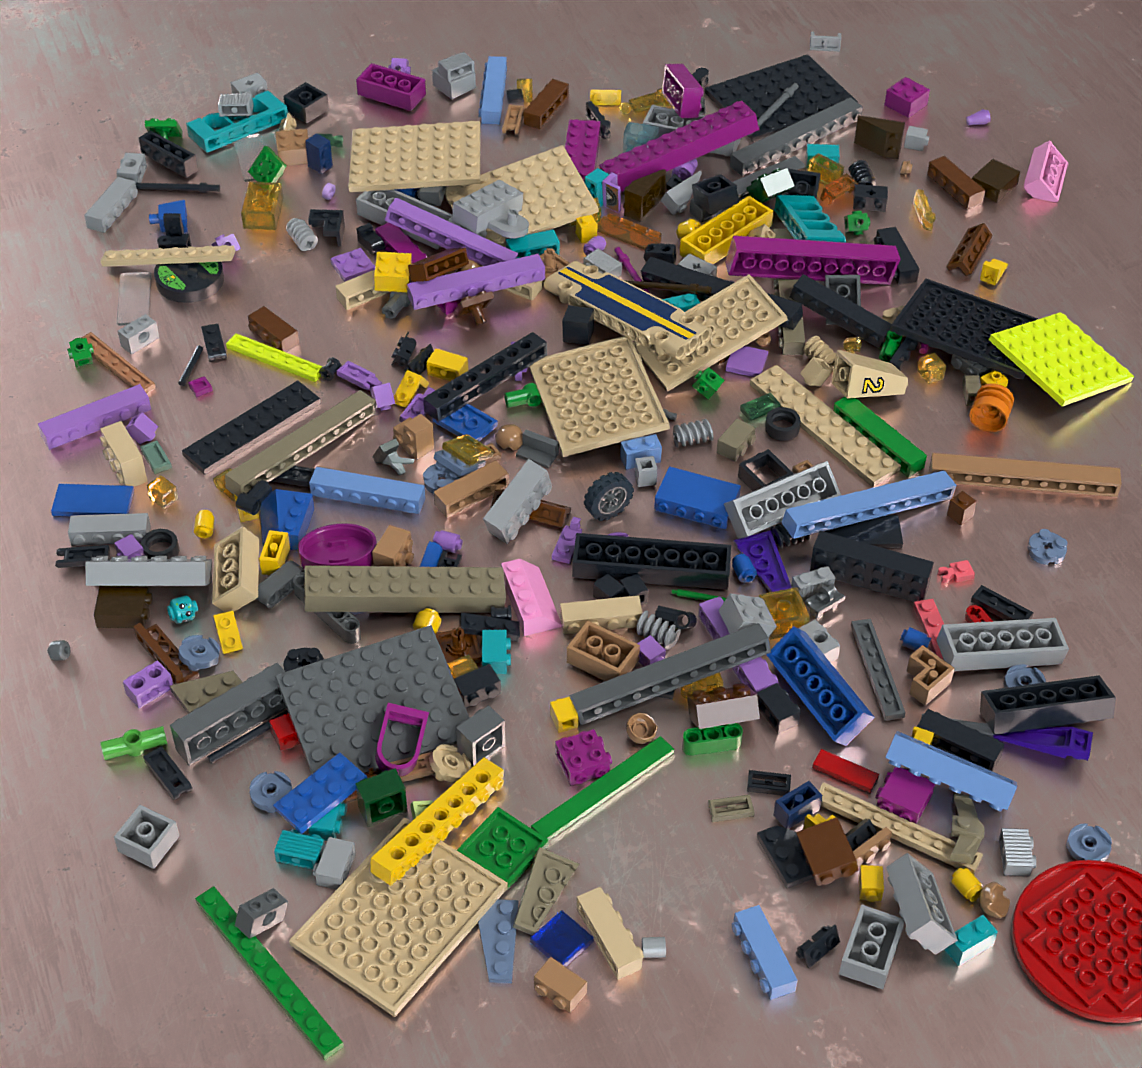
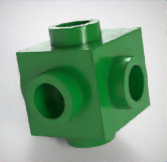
(851, 222)
(80, 351)
(707, 382)

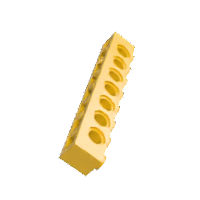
(436, 821)

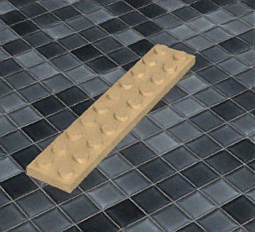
(827, 426)

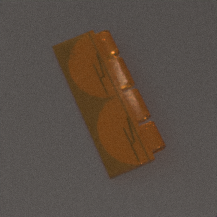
(627, 232)

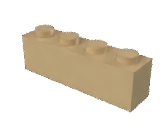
(358, 290)
(607, 613)
(609, 932)

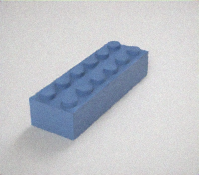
(951, 770)

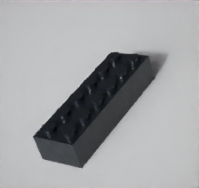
(872, 567)
(1047, 704)

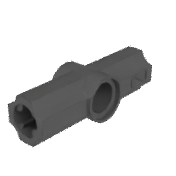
(395, 304)

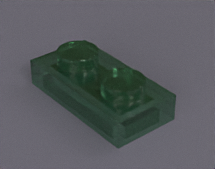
(759, 406)

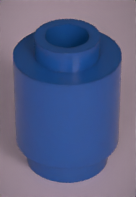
(744, 568)
(914, 639)

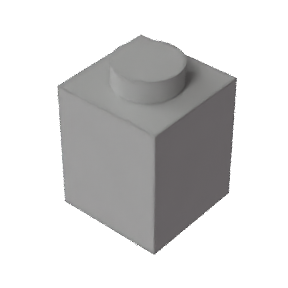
(916, 138)
(645, 471)

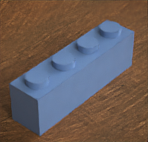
(764, 952)

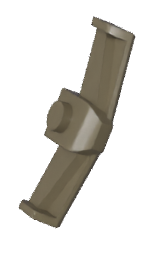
(967, 829)

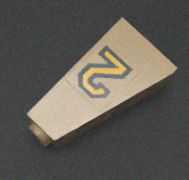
(866, 377)

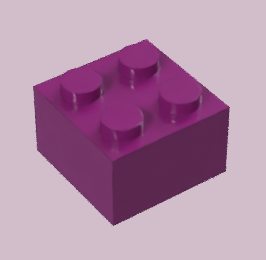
(907, 97)

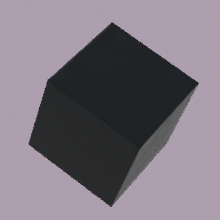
(578, 325)

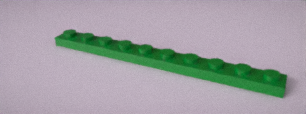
(271, 975)

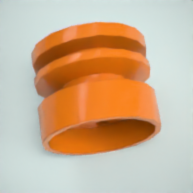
(991, 407)

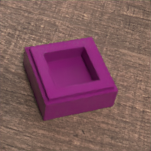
(200, 386)

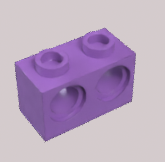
(148, 684)

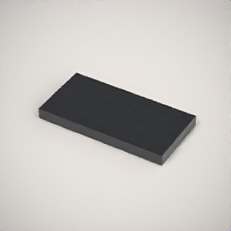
(879, 531)

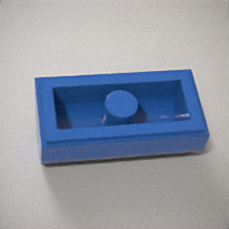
(432, 555)

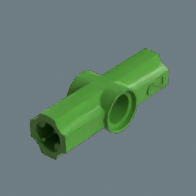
(133, 743)

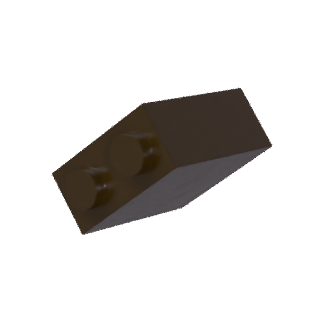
(996, 179)
(122, 606)

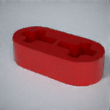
(976, 610)

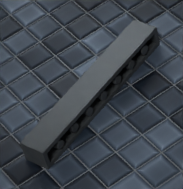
(742, 183)

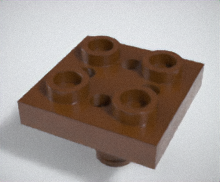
(475, 306)
(458, 645)

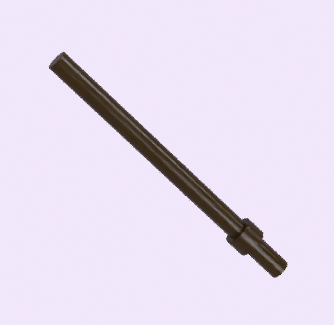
(692, 288)

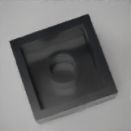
(306, 102)
(715, 194)

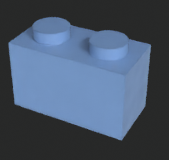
(639, 448)

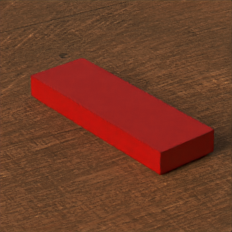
(845, 771)

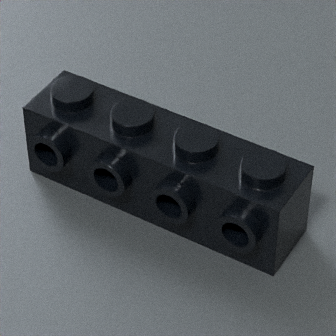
(168, 154)

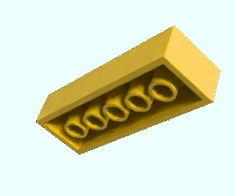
(714, 238)

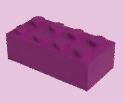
(391, 86)
(682, 91)

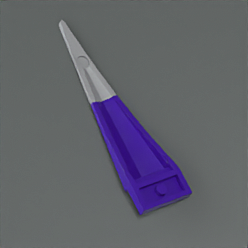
(1050, 740)

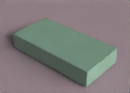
(156, 457)

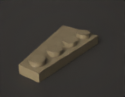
(544, 885)

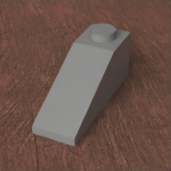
(678, 197)

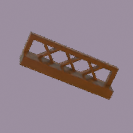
(970, 249)
(546, 512)
(157, 653)

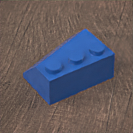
(287, 513)

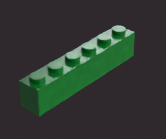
(882, 435)

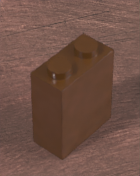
(827, 851)

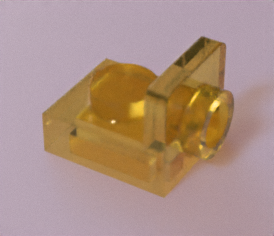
(526, 86)

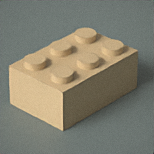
(123, 455)

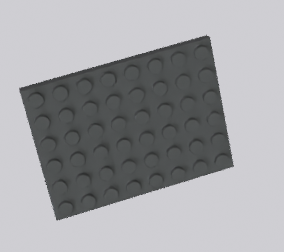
(344, 699)

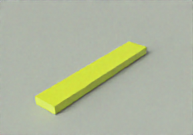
(274, 357)

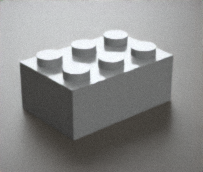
(871, 946)

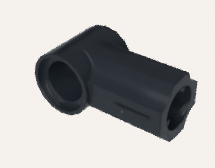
(251, 501)
(675, 617)

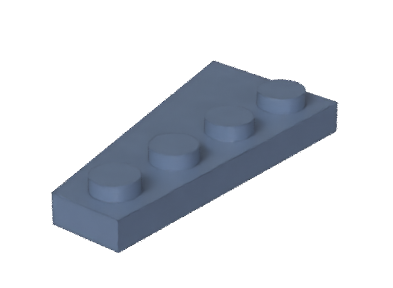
(499, 940)

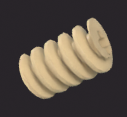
(818, 349)

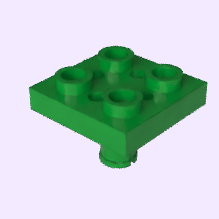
(164, 128)
(271, 167)

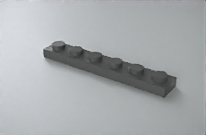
(878, 670)

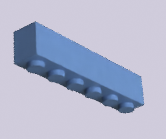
(493, 90)
(367, 490)

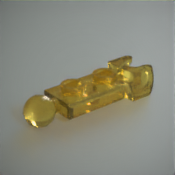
(644, 102)

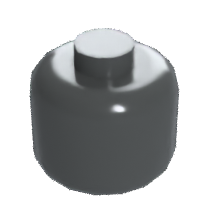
(59, 650)

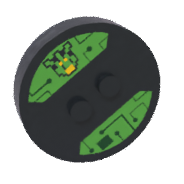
(189, 280)

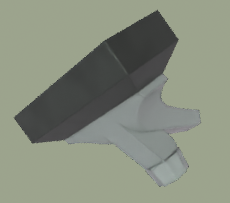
(387, 455)

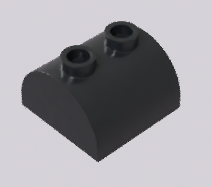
(805, 183)

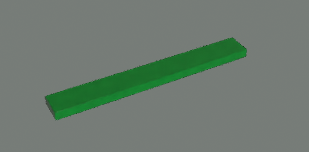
(603, 788)

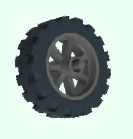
(608, 496)

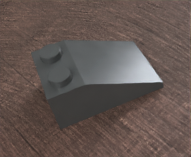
(846, 286)

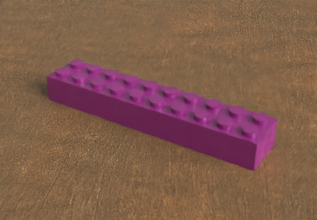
(683, 144)
(812, 258)

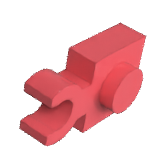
(958, 571)

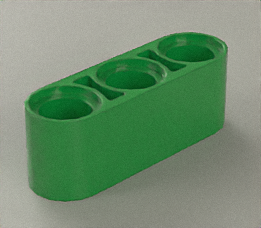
(712, 739)

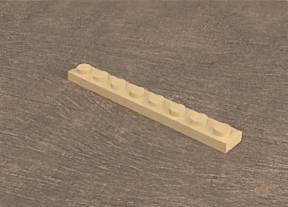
(168, 256)
(902, 829)

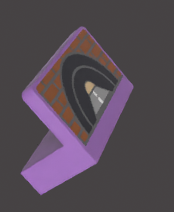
(611, 193)

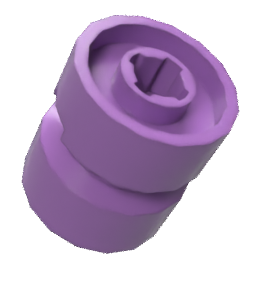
(685, 170)

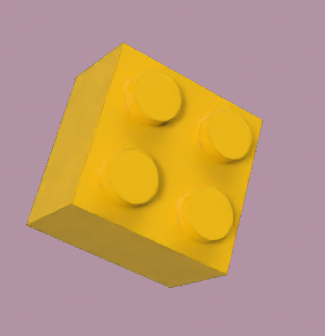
(392, 271)

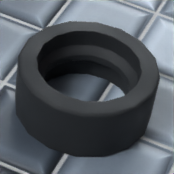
(780, 433)
(160, 535)

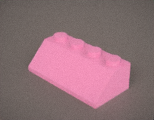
(1046, 173)
(529, 597)

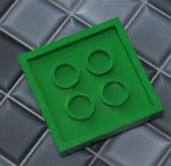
(503, 846)

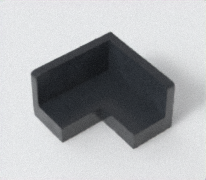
(330, 220)

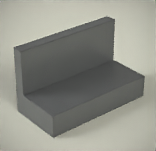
(538, 449)

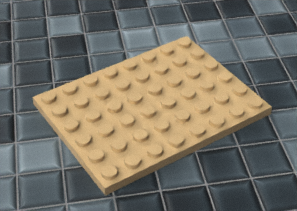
(415, 156)
(550, 189)
(598, 396)
(397, 935)

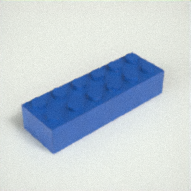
(820, 686)

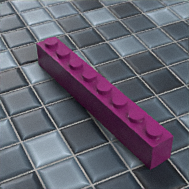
(398, 242)

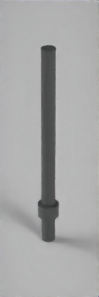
(787, 94)

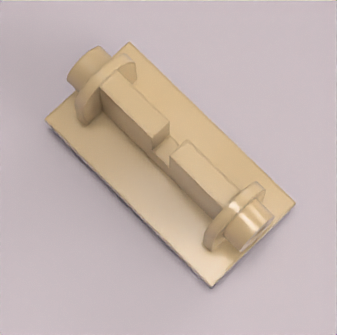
(288, 123)

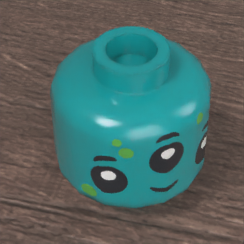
(182, 609)

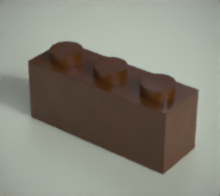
(273, 329)

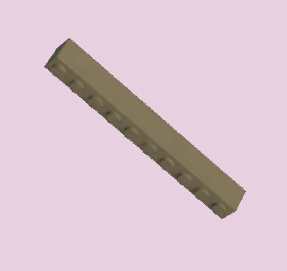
(791, 340)
(301, 443)

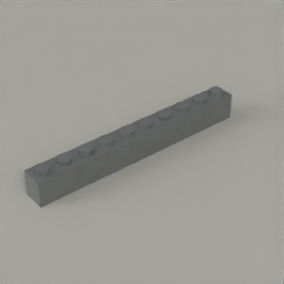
(795, 136)
(670, 673)

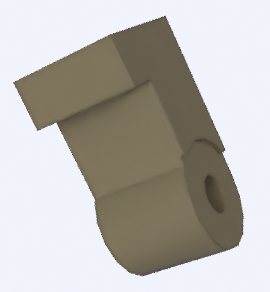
(971, 385)

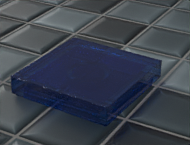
(562, 939)

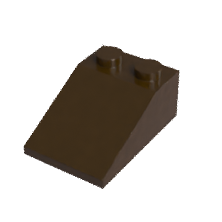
(880, 136)
(644, 195)

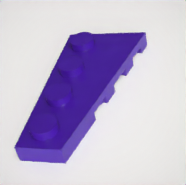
(766, 560)

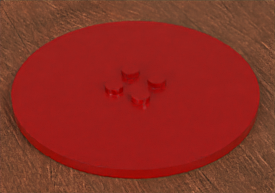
(1083, 938)

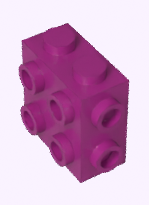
(582, 757)
(905, 794)

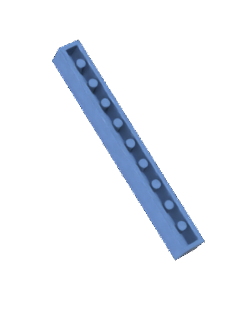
(868, 504)

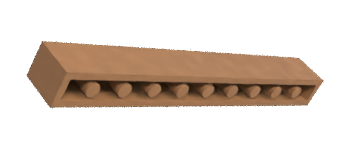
(1028, 474)

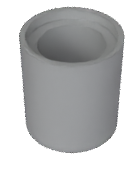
(654, 947)

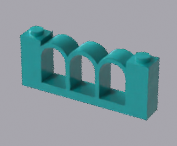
(270, 112)
(805, 219)

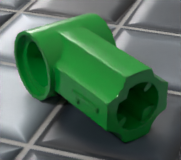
(890, 346)
(528, 395)

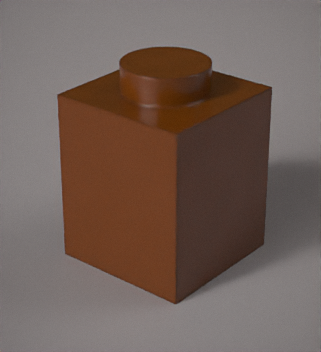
(961, 508)

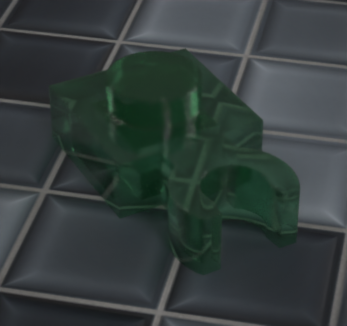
(336, 141)

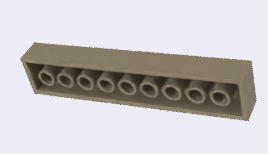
(403, 589)

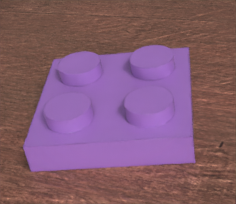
(352, 264)

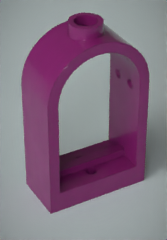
(408, 716)

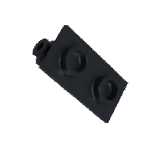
(406, 346)
(419, 362)
(824, 941)

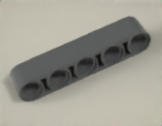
(341, 623)

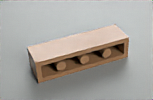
(471, 489)

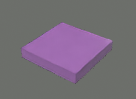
(747, 361)

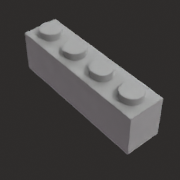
(111, 204)
(107, 528)

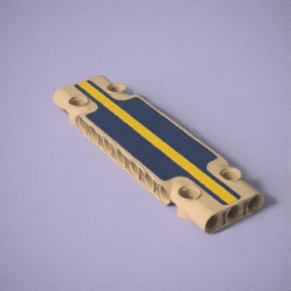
(629, 310)

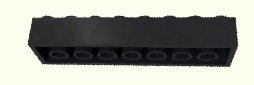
(653, 560)

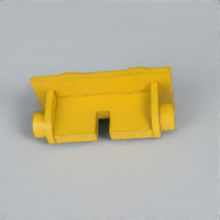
(605, 97)

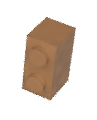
(560, 985)

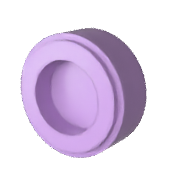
(328, 191)

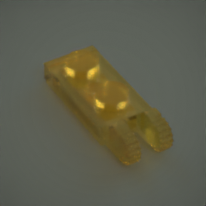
(923, 210)

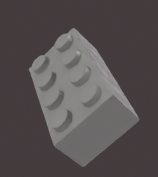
(518, 501)
(921, 904)

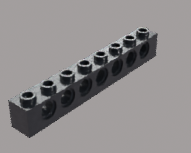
(485, 376)

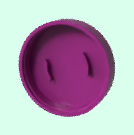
(338, 546)

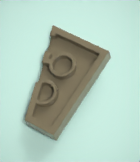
(201, 691)

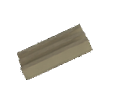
(731, 811)

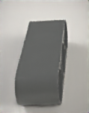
(278, 584)

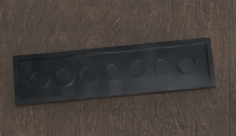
(251, 427)

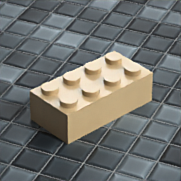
(236, 570)

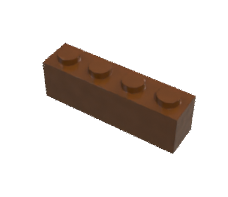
(546, 104)
(956, 182)
(438, 264)

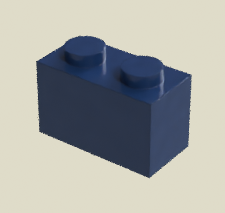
(319, 153)
(797, 804)

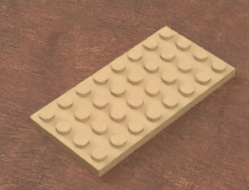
(734, 316)

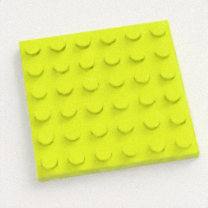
(1061, 358)

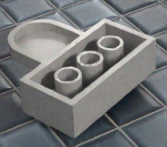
(492, 208)

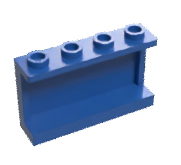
(695, 497)

